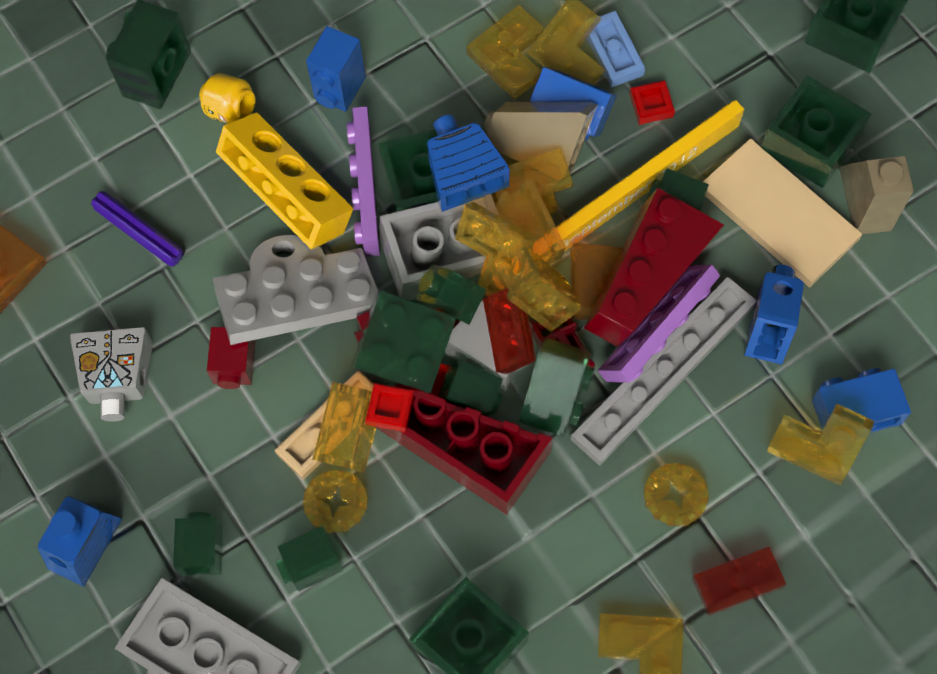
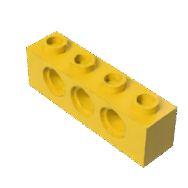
(284, 180)

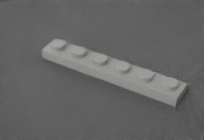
(663, 371)

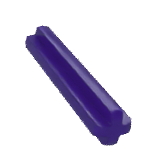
(137, 228)

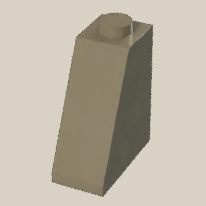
(536, 128)
(876, 192)

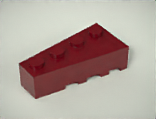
(653, 258)
(472, 449)

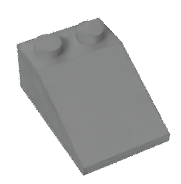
(426, 237)

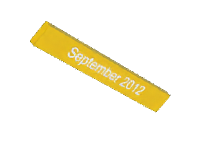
(641, 180)

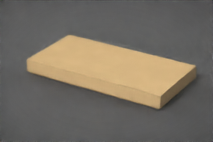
(780, 212)

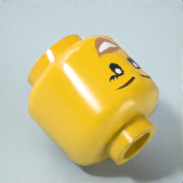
(226, 98)

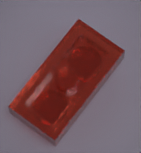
(508, 333)
(739, 581)

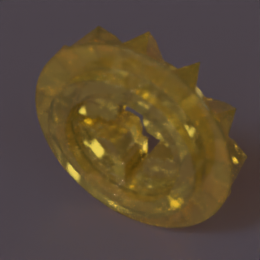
(684, 479)
(324, 487)

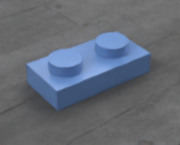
(615, 50)

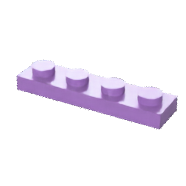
(364, 196)
(651, 334)

